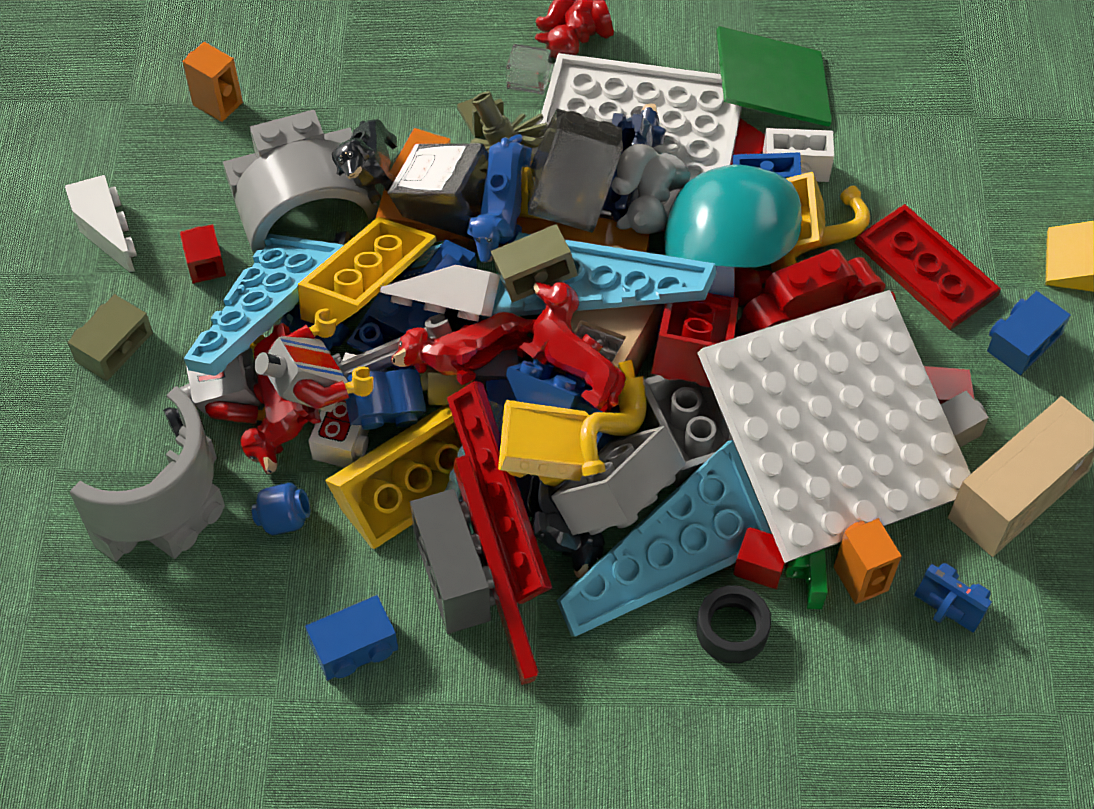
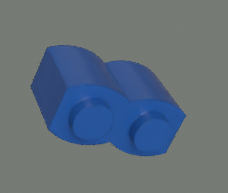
(394, 399)

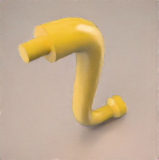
(835, 233)
(626, 422)

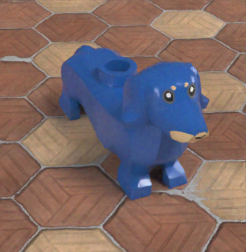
(501, 197)

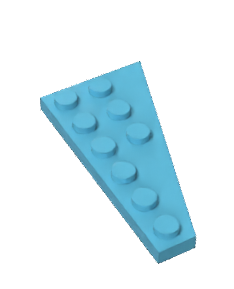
(620, 279)
(257, 300)
(675, 545)

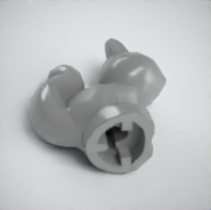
(655, 179)

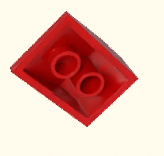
(688, 329)

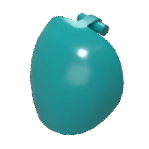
(734, 217)

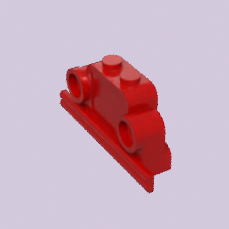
(808, 289)

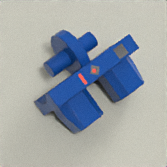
(952, 597)

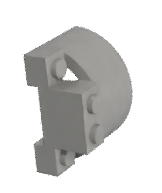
(287, 170)
(168, 509)

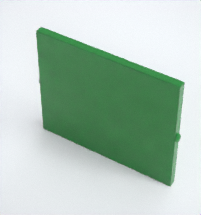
(773, 76)

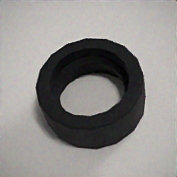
(733, 597)

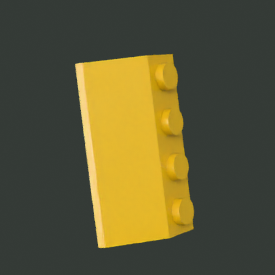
(361, 269)
(409, 466)

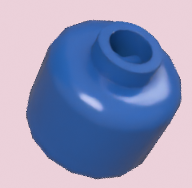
(281, 509)

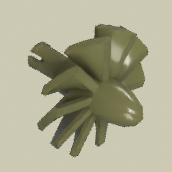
(499, 126)

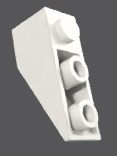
(97, 218)
(452, 287)

